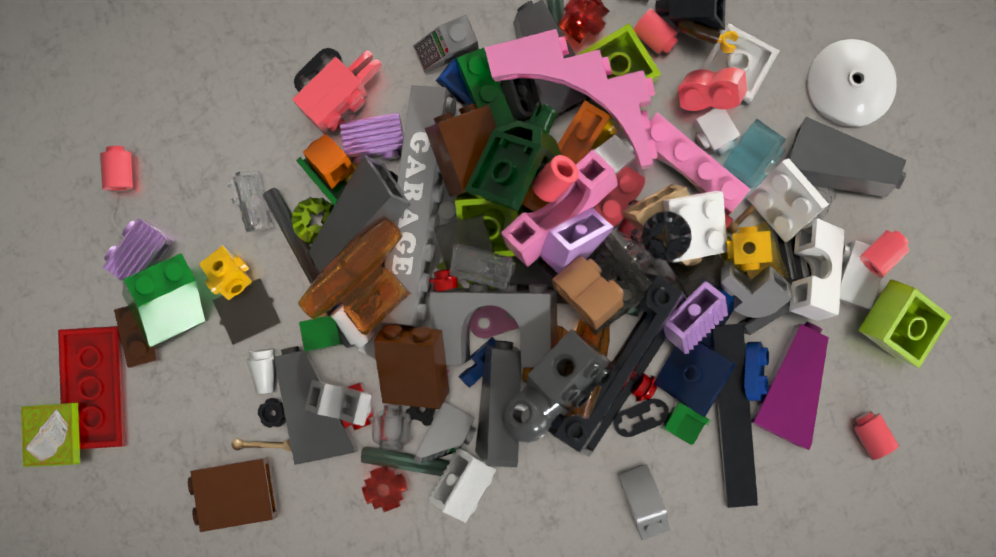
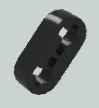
(314, 66)
(644, 424)

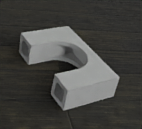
(532, 309)

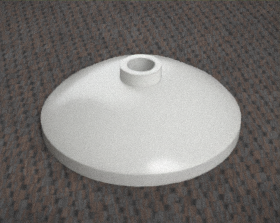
(838, 96)

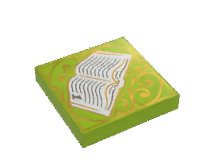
(50, 435)

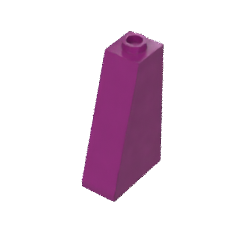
(794, 387)

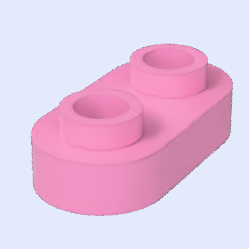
(498, 322)

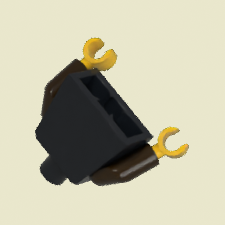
(699, 20)

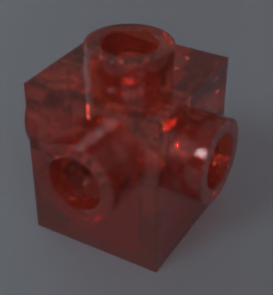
(583, 18)
(391, 478)

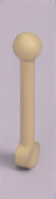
(733, 227)
(238, 444)

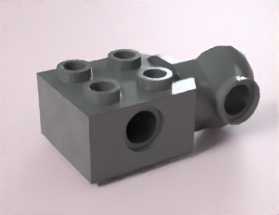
(557, 386)

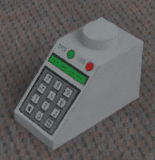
(445, 43)
(446, 434)

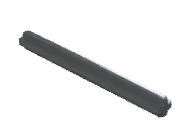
(299, 247)

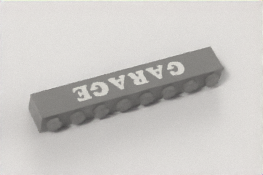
(421, 184)

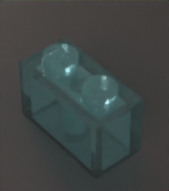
(754, 153)

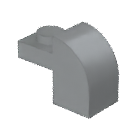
(757, 296)
(338, 402)
(644, 502)

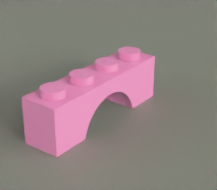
(694, 163)
(528, 231)

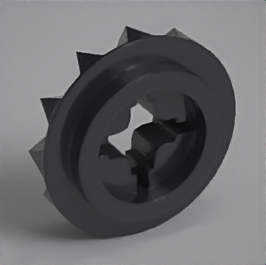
(676, 225)

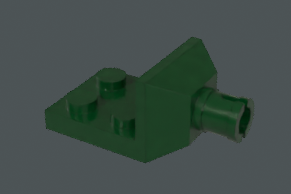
(513, 159)

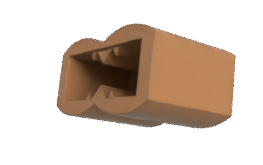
(588, 291)

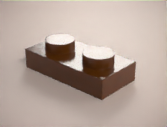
(134, 345)

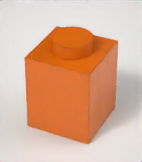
(328, 160)

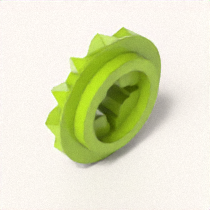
(301, 217)

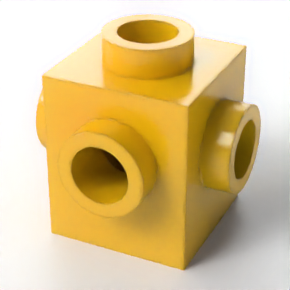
(762, 244)
(225, 273)

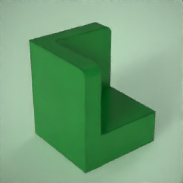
(319, 334)
(684, 423)

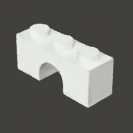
(822, 248)

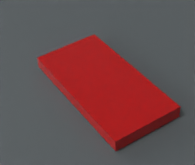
(94, 379)

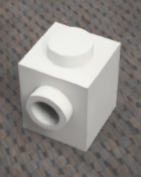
(716, 131)

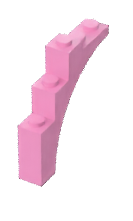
(622, 96)

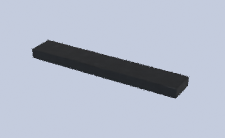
(735, 421)

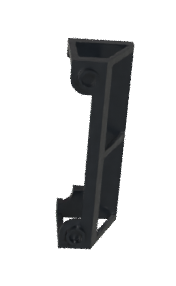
(630, 365)

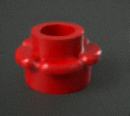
(443, 281)
(644, 388)

